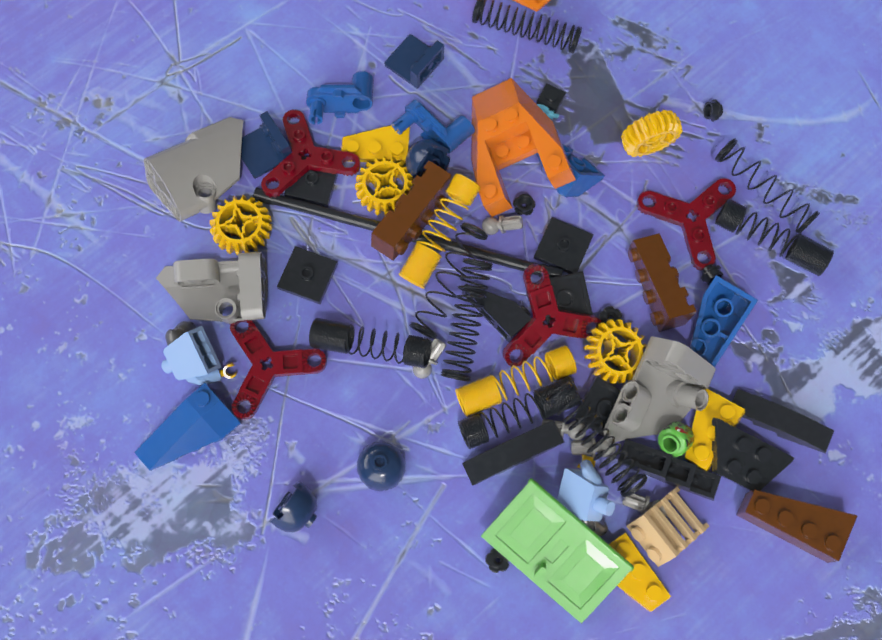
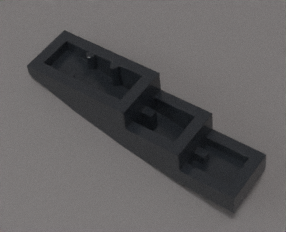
(784, 421)
(513, 452)
(671, 470)

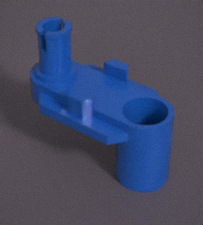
(341, 98)
(433, 129)

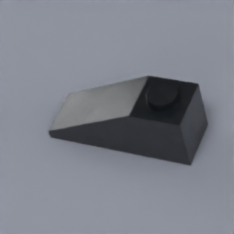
(501, 313)

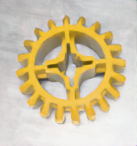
(651, 133)
(373, 175)
(222, 227)
(626, 366)

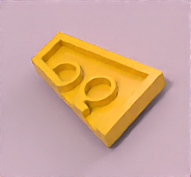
(377, 144)
(704, 433)
(641, 582)

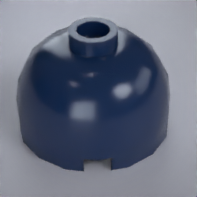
(426, 151)
(381, 466)
(295, 510)

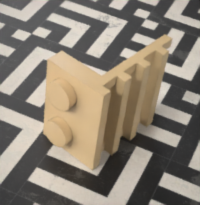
(657, 533)

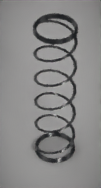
(728, 147)
(425, 330)

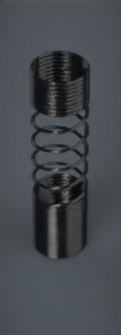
(803, 251)
(340, 336)
(475, 432)

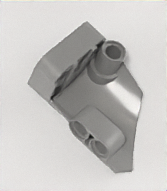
(197, 170)
(209, 286)
(661, 391)

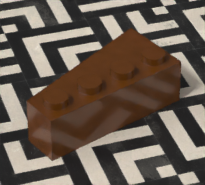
(412, 212)
(660, 283)
(805, 525)

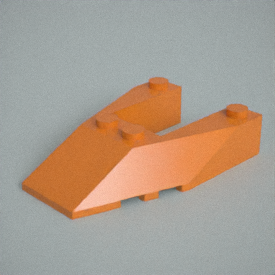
(507, 131)

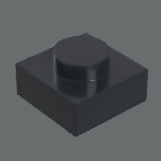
(551, 97)

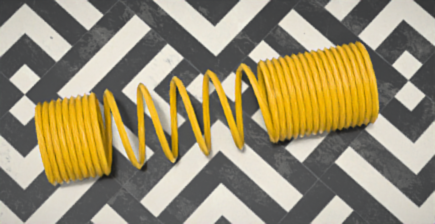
(423, 259)
(485, 392)

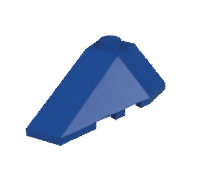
(585, 173)
(719, 319)
(192, 425)

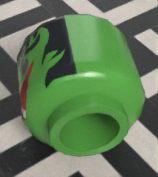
(676, 438)

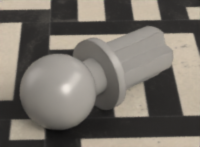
(492, 225)
(437, 348)
(563, 428)
(577, 449)
(640, 503)

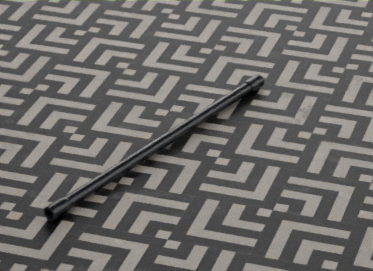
(370, 224)

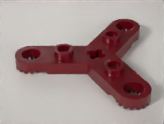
(319, 158)
(676, 212)
(543, 304)
(259, 380)

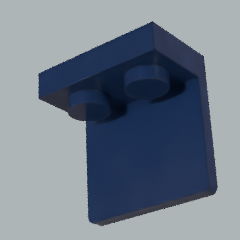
(415, 60)
(264, 147)

